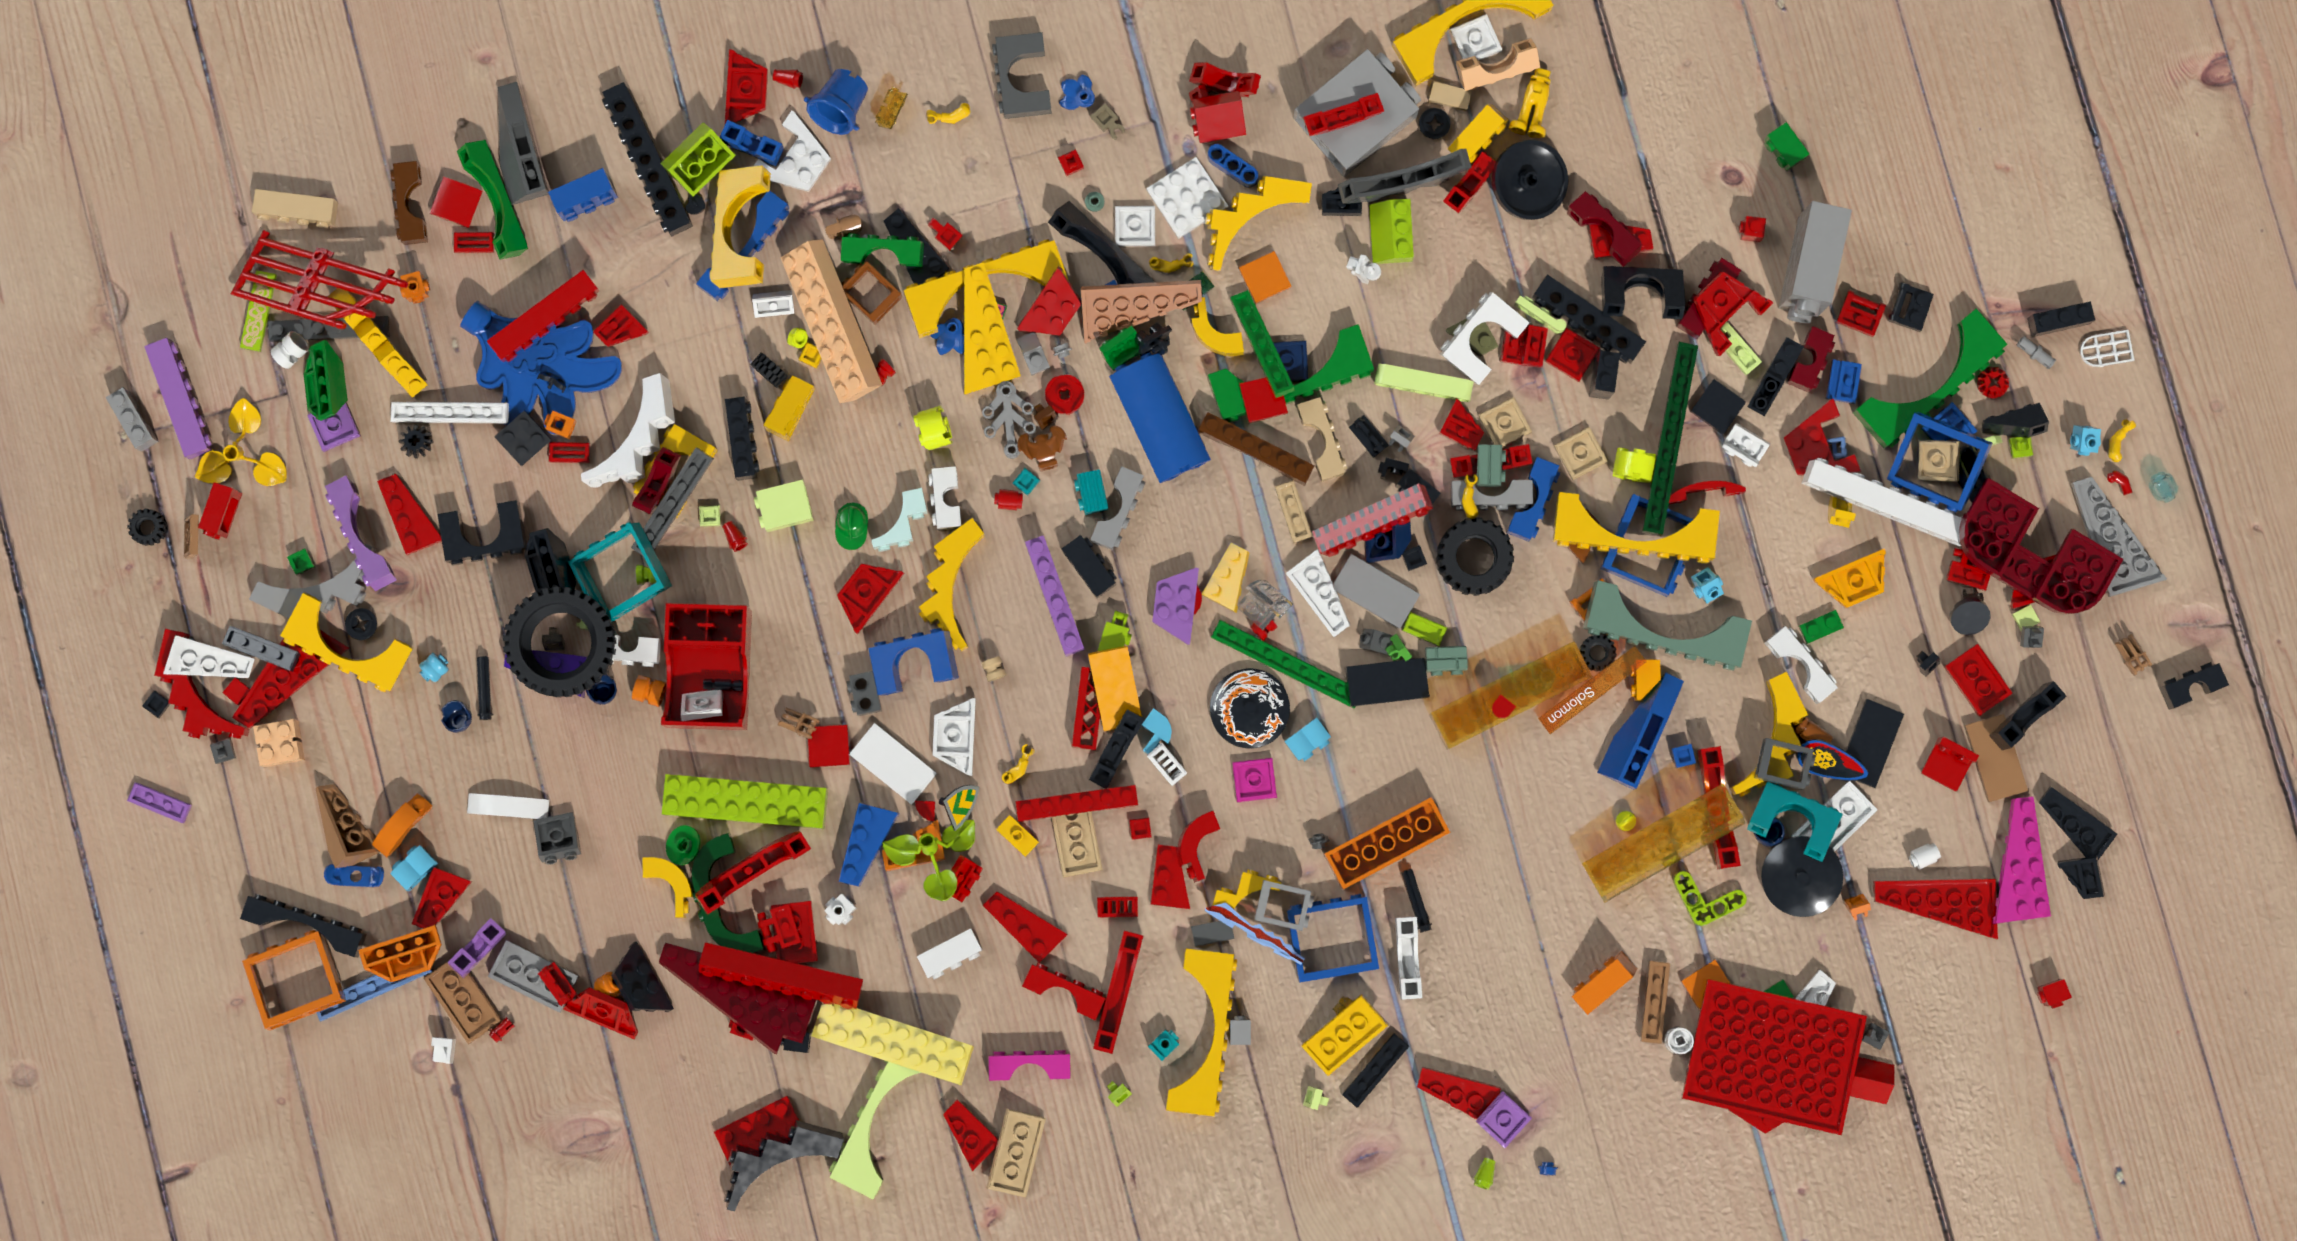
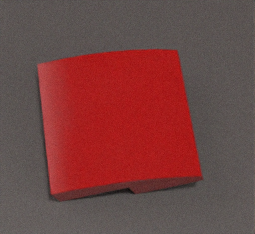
(456, 202)
(1527, 348)

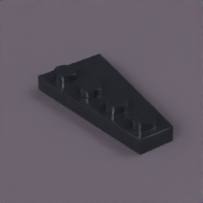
(933, 265)

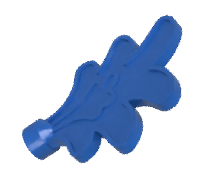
(552, 353)

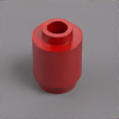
(1008, 499)

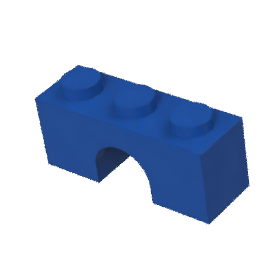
(751, 144)

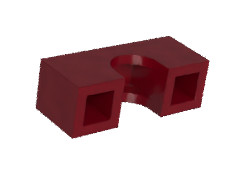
(1819, 344)

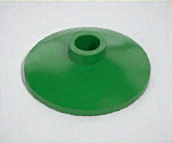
(677, 842)

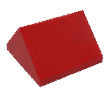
(1873, 1080)

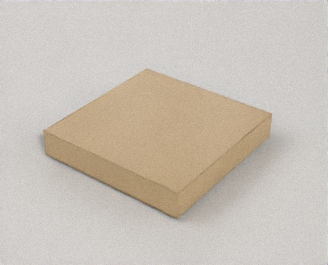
(1505, 423)
(1580, 453)
(1938, 460)

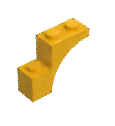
(1248, 884)

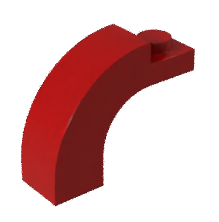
(1224, 81)
(1471, 183)
(1189, 842)

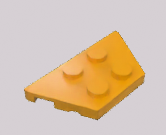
(1855, 580)

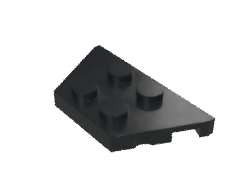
(639, 983)

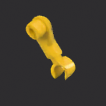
(953, 117)
(1168, 267)
(2115, 441)
(1467, 499)
(1018, 770)

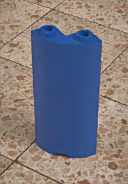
(1159, 417)

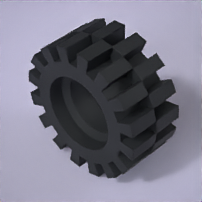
(769, 370)
(135, 524)
(1607, 644)

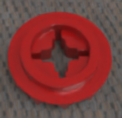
(1984, 381)

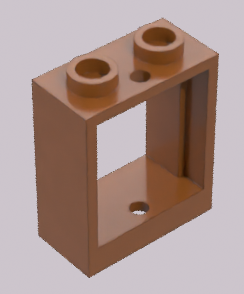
(895, 296)

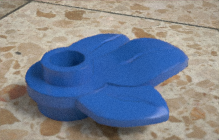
(1074, 92)
(947, 339)

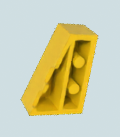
(789, 408)

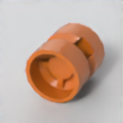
(647, 690)

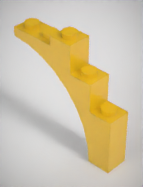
(1227, 223)
(381, 347)
(953, 551)
(1787, 709)

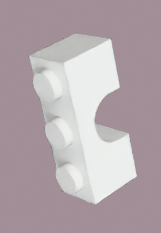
(942, 481)
(646, 652)

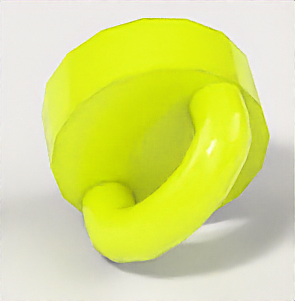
(797, 338)
(1625, 820)

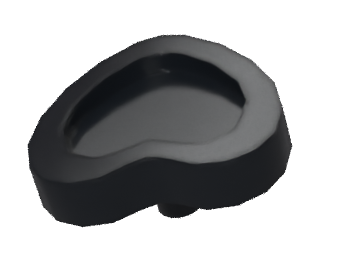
(696, 205)

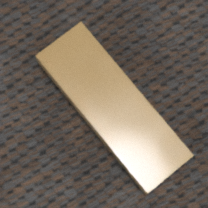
(1293, 511)

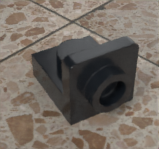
(1397, 467)

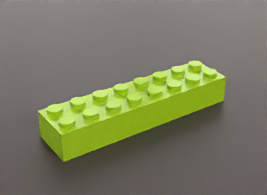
(744, 801)

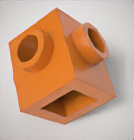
(417, 287)

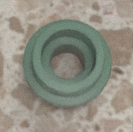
(1094, 208)

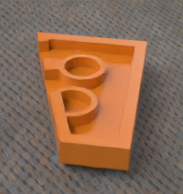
(921, 858)

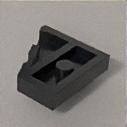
(1333, 205)
(2084, 875)

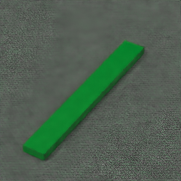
(1282, 662)

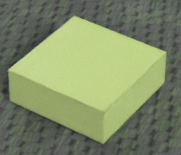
(710, 515)
(2026, 617)

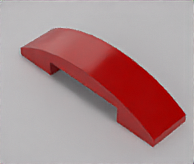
(1344, 115)
(1515, 457)
(1727, 487)

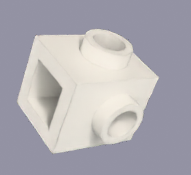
(847, 909)

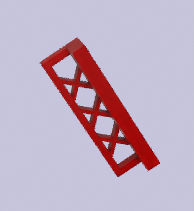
(1080, 713)

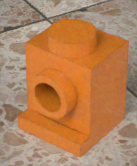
(568, 424)

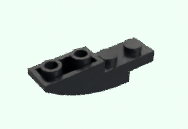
(1775, 376)

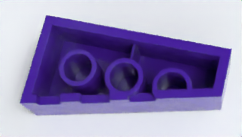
(556, 662)

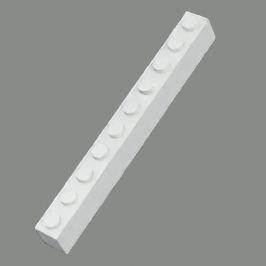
(1883, 501)

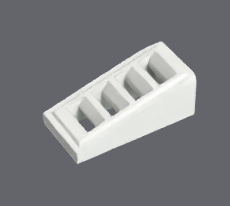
(1176, 776)

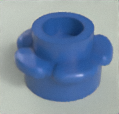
(1548, 1169)

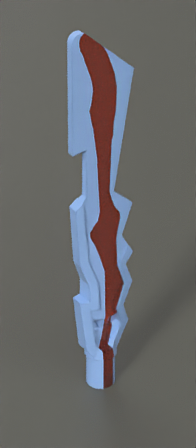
(1256, 933)

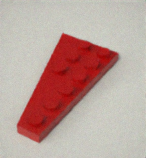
(278, 684)
(1959, 903)

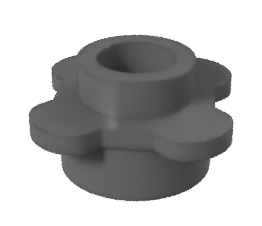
(1319, 841)

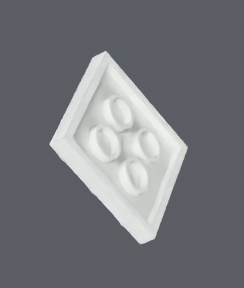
(1186, 197)

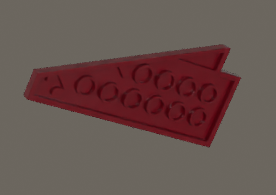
(759, 1012)

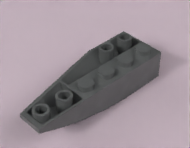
(518, 151)

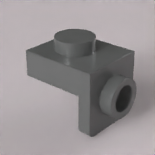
(1375, 640)

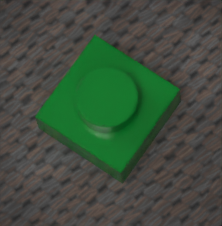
(301, 561)

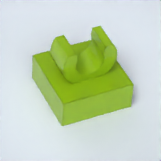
(2021, 447)
(1118, 1094)

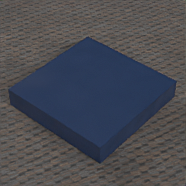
(1294, 358)

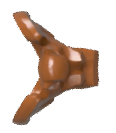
(1043, 448)

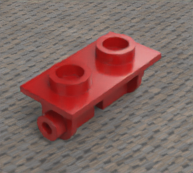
(557, 983)

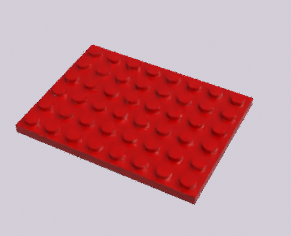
(1774, 1057)

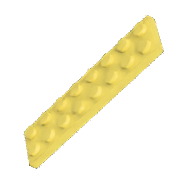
(893, 1042)

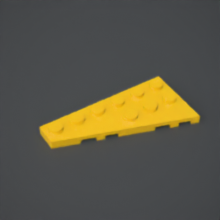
(986, 342)

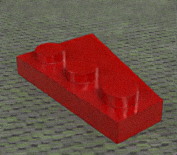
(1602, 241)

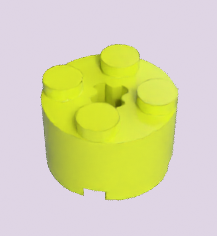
(933, 427)
(1634, 465)

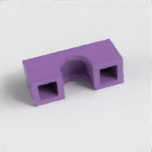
(477, 948)

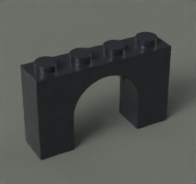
(1665, 282)
(509, 540)

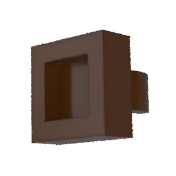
(1044, 416)

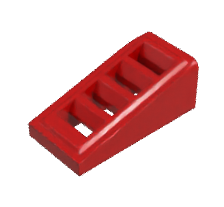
(1100, 907)

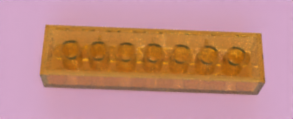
(1522, 687)
(1663, 843)

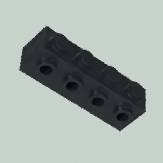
(741, 438)

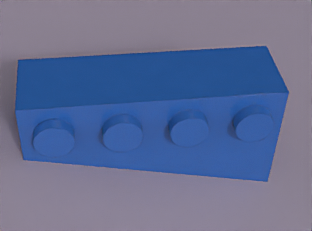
(866, 839)

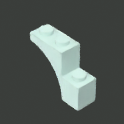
(900, 533)

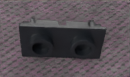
(1368, 436)

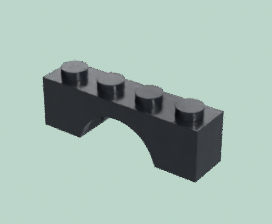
(2037, 705)

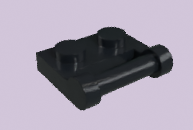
(1916, 310)

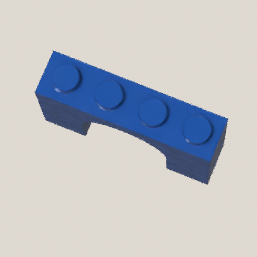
(886, 659)

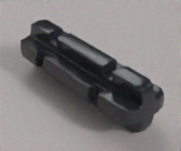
(723, 684)

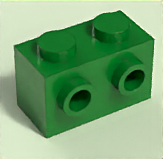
(1786, 147)

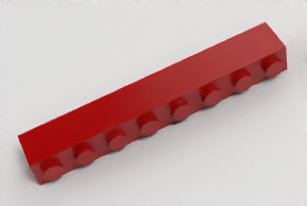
(780, 976)

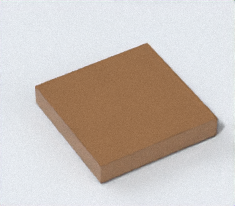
(191, 536)

